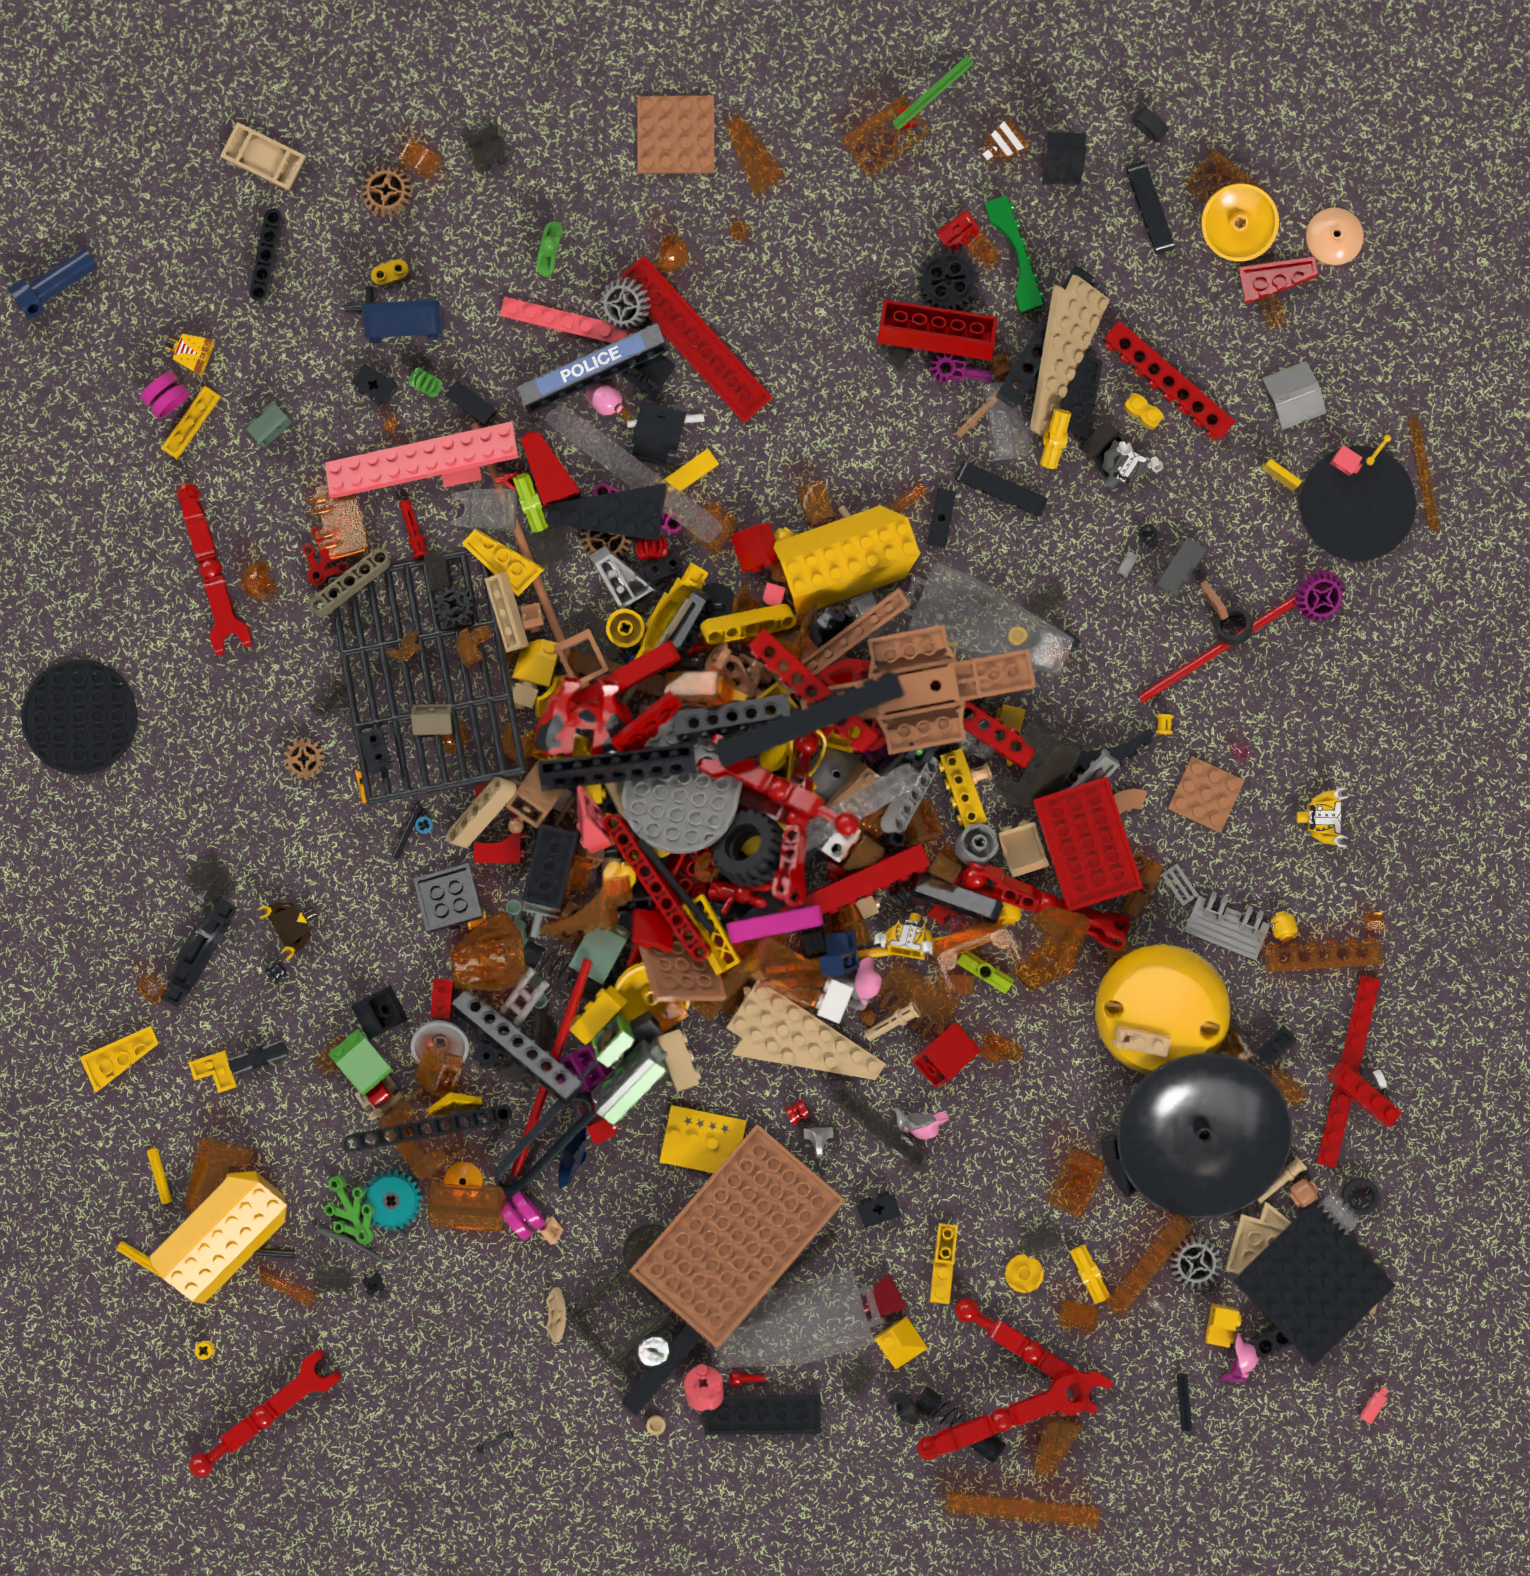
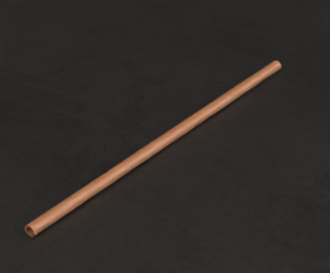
(538, 583)

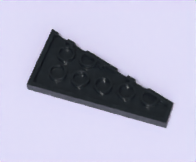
(625, 512)

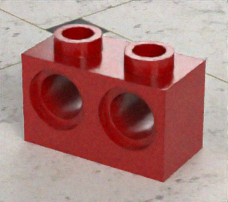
(442, 998)

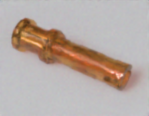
(296, 1292)

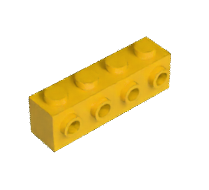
(962, 788)

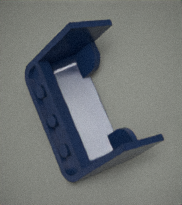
(403, 319)

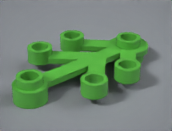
(352, 1211)

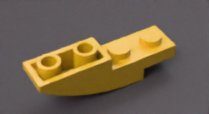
(943, 1263)

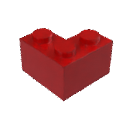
(599, 1127)

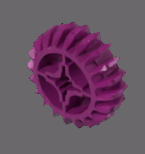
(1330, 586)

